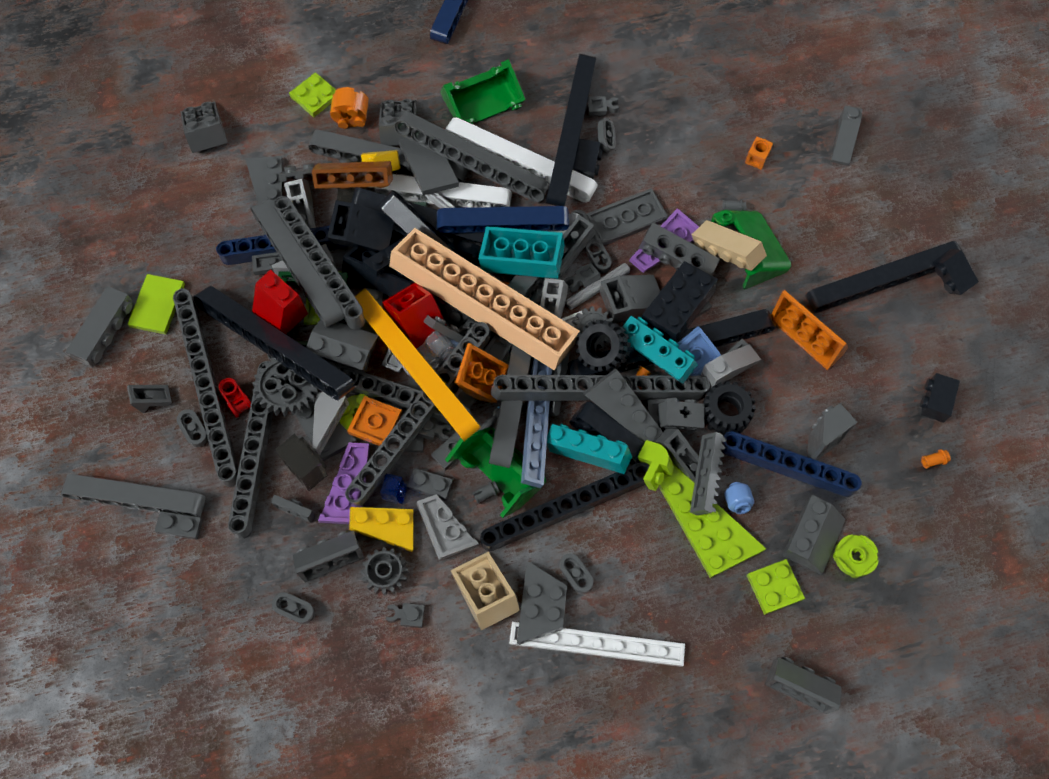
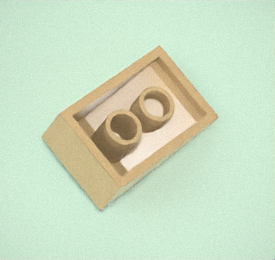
(485, 590)

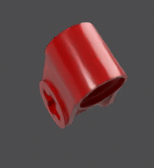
(236, 400)

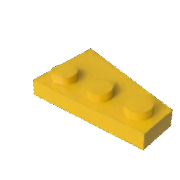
(386, 524)

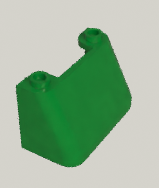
(484, 94)

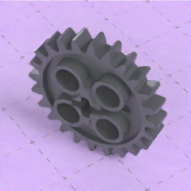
(276, 398)

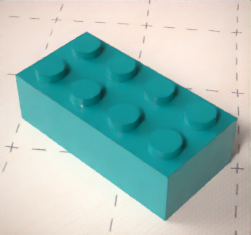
(522, 252)

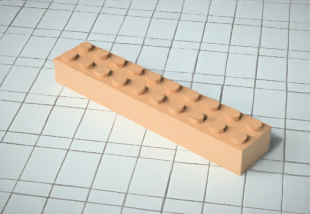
(484, 298)

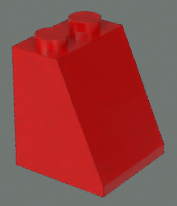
(277, 303)
(409, 311)

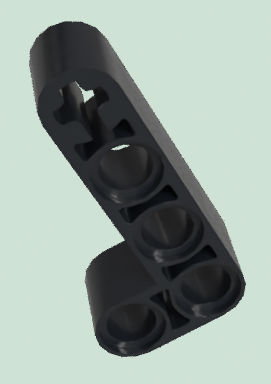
(598, 422)

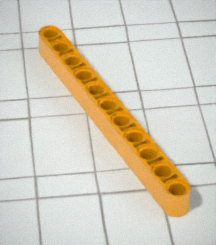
(417, 367)

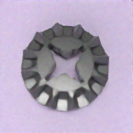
(466, 325)

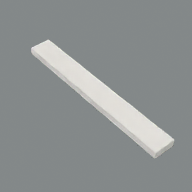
(606, 646)

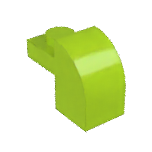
(658, 461)

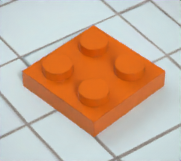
(374, 421)

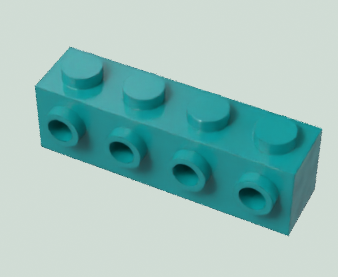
(658, 350)
(588, 448)

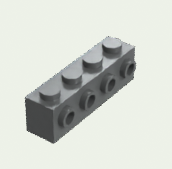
(100, 327)

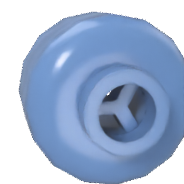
(739, 498)

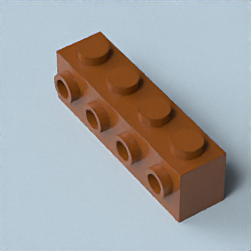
(352, 175)

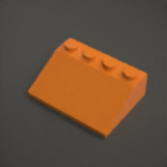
(808, 331)

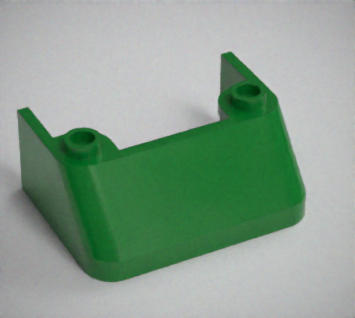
(476, 453)

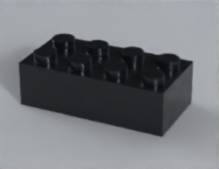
(680, 301)

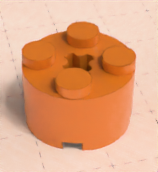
(349, 108)

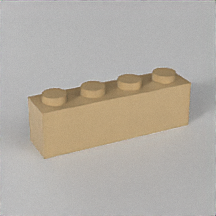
(729, 245)

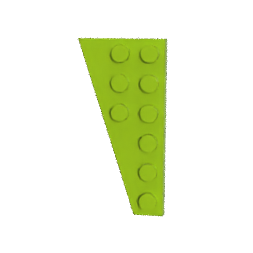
(714, 536)

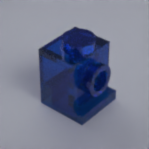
(393, 489)

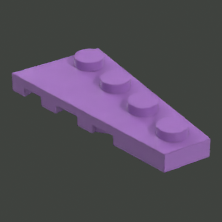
(679, 225)
(336, 504)

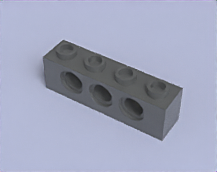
(672, 244)

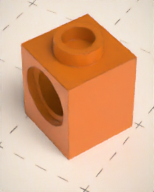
(759, 152)

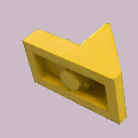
(392, 156)

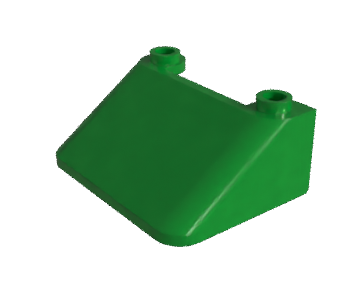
(755, 226)

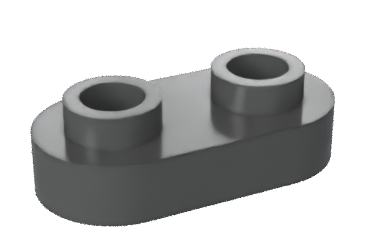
(606, 134)
(192, 429)
(576, 574)
(294, 608)

